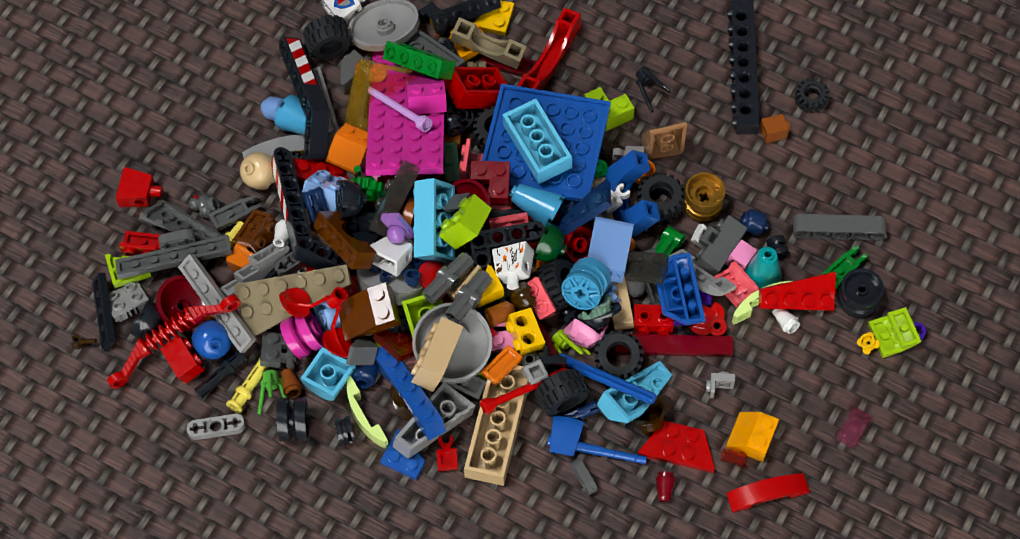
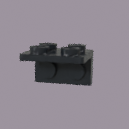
(359, 228)

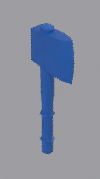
(565, 441)

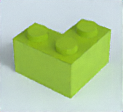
(620, 110)
(465, 222)

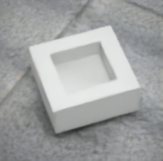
(698, 233)

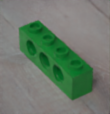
(419, 60)

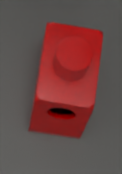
(136, 189)

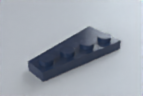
(586, 209)

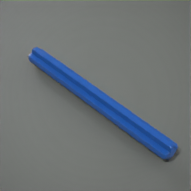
(610, 380)

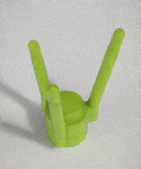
(563, 342)

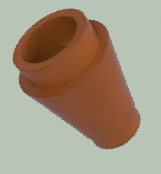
(290, 384)

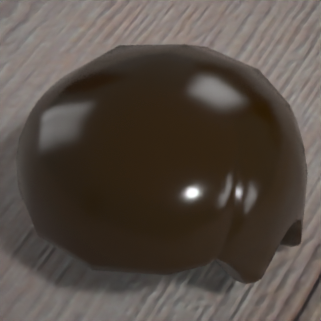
(521, 298)

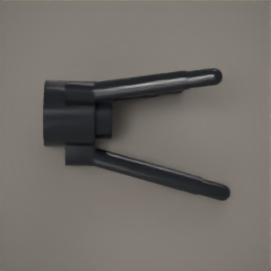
(646, 77)

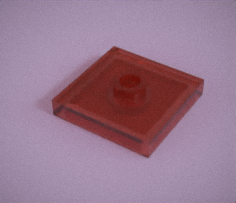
(397, 345)

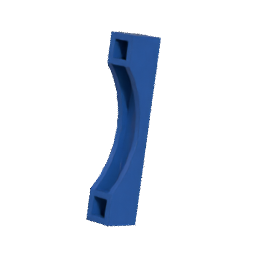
(414, 397)

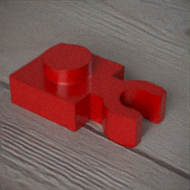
(446, 456)

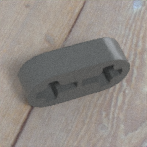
(176, 238)
(583, 476)

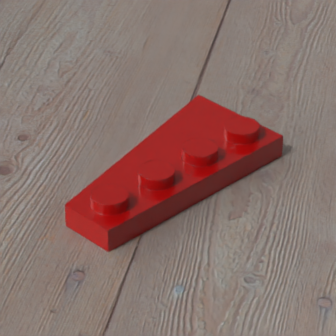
(801, 294)

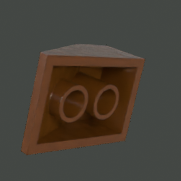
(369, 312)

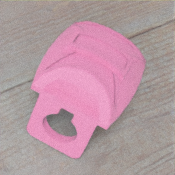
(583, 334)

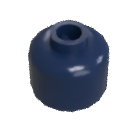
(755, 222)
(365, 375)

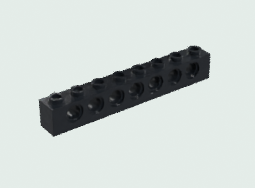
(743, 11)

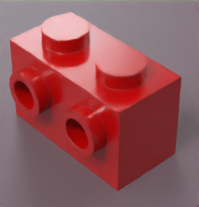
(650, 320)
(182, 359)

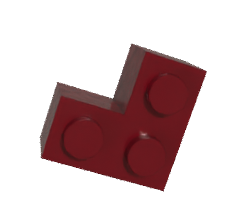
(495, 176)

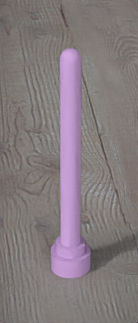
(422, 122)

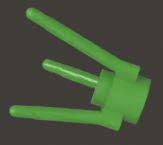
(270, 382)

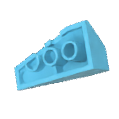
(626, 408)

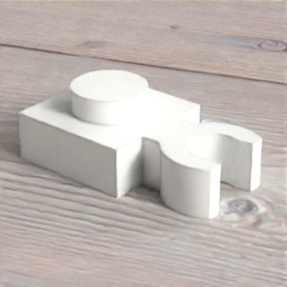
(616, 198)

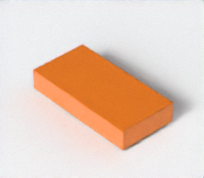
(502, 365)

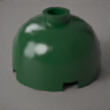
(550, 244)

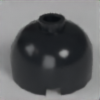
(349, 198)
(147, 321)

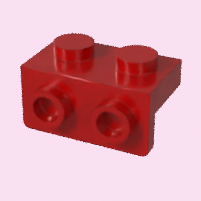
(139, 243)

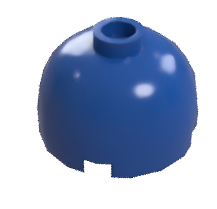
(211, 340)

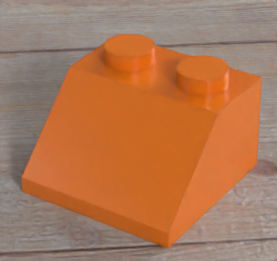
(348, 148)

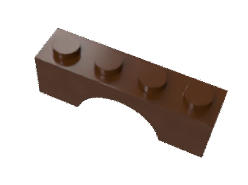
(353, 252)

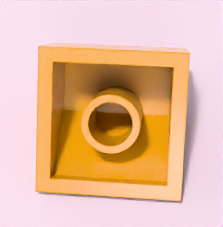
(752, 434)

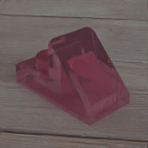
(853, 427)

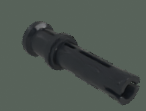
(228, 368)

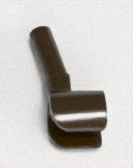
(81, 341)

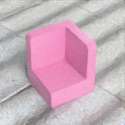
(742, 254)

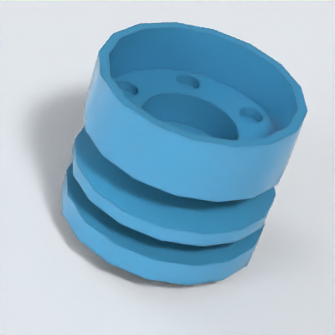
(586, 283)

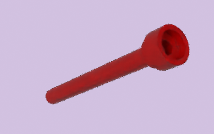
(489, 404)

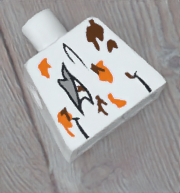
(513, 263)

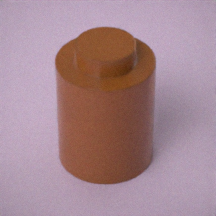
(498, 313)

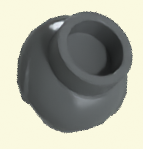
(205, 204)

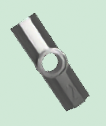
(448, 278)
(468, 296)

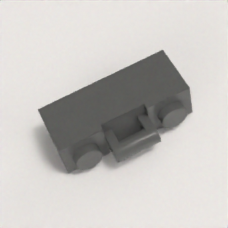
(717, 252)

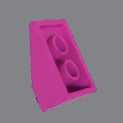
(425, 94)

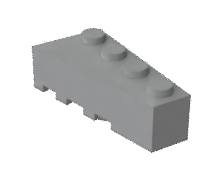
(453, 410)

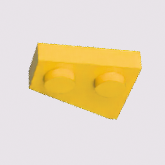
(496, 20)

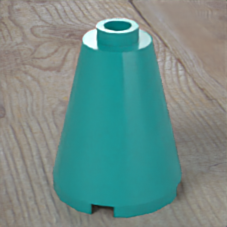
(764, 268)

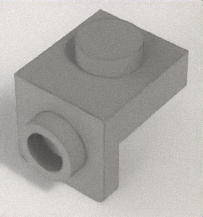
(720, 380)

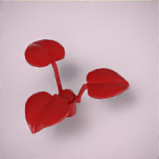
(297, 304)

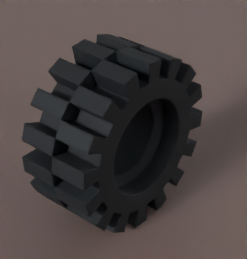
(809, 104)

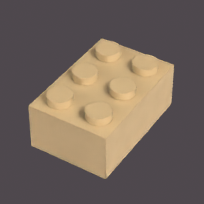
(436, 353)

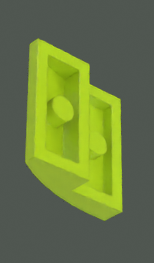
(894, 332)

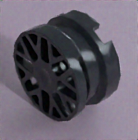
(344, 430)

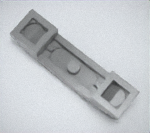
(293, 143)
(707, 282)

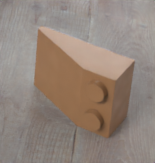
(664, 141)

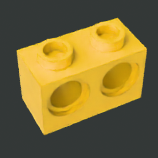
(529, 331)

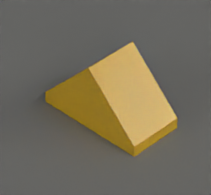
(494, 291)

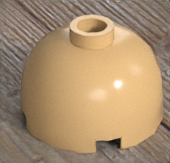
(257, 170)

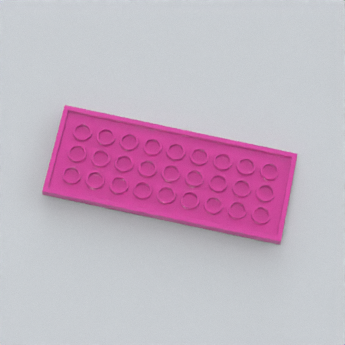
(395, 136)

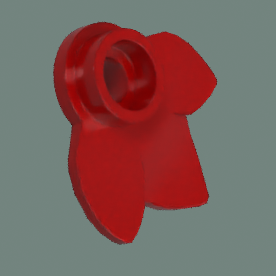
(712, 315)

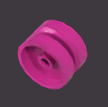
(302, 335)

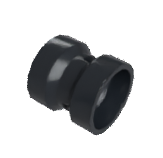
(778, 244)

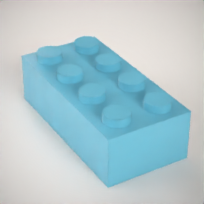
(537, 141)
(429, 214)

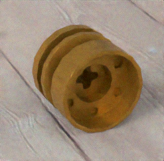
(704, 197)

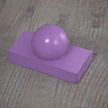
(397, 227)

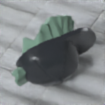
(601, 314)

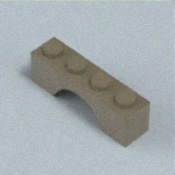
(504, 51)

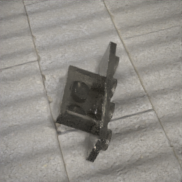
(394, 196)

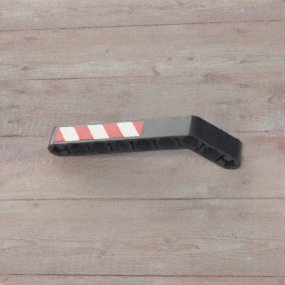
(309, 96)
(299, 232)

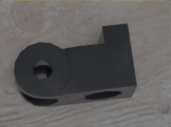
(425, 16)

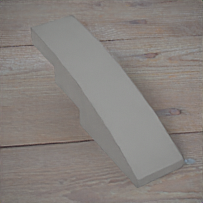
(259, 266)

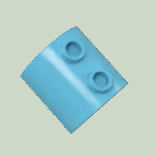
(327, 374)

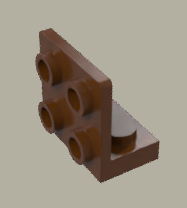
(257, 231)

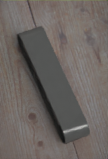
(839, 227)

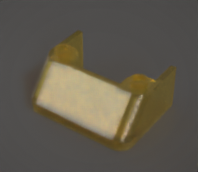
(365, 73)

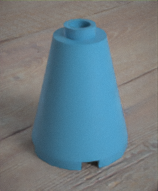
(291, 116)
(538, 203)

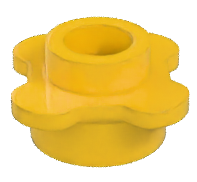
(869, 337)

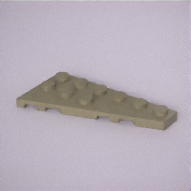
(261, 302)

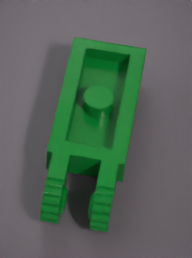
(846, 264)

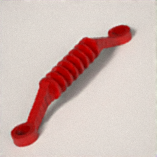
(143, 348)

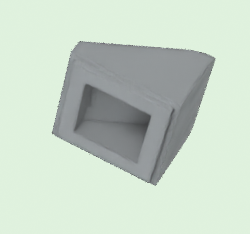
(535, 372)

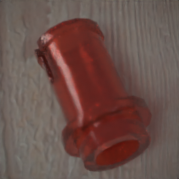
(734, 457)

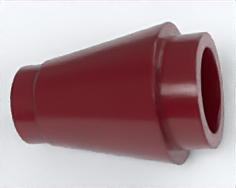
(665, 484)

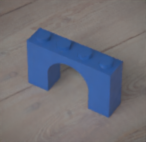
(627, 171)

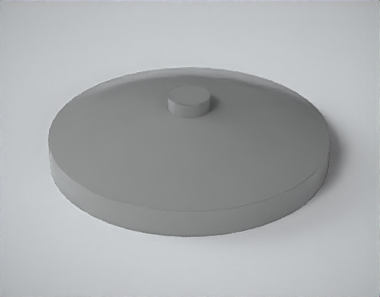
(383, 22)

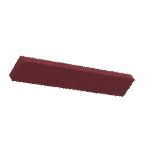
(683, 345)

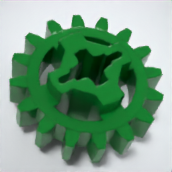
(371, 187)

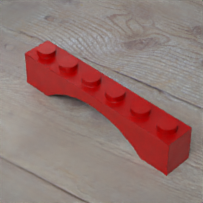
(562, 36)

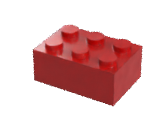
(474, 87)

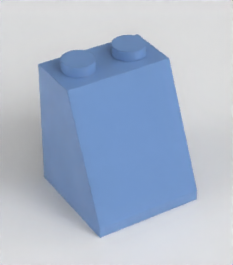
(611, 245)

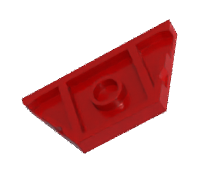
(679, 446)

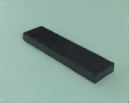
(103, 311)

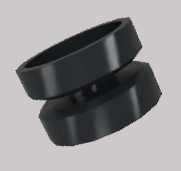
(860, 293)
(288, 419)

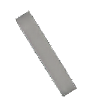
(209, 421)

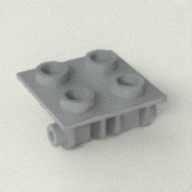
(126, 299)

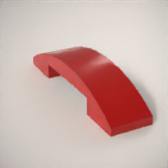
(767, 490)

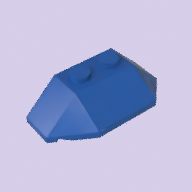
(680, 292)

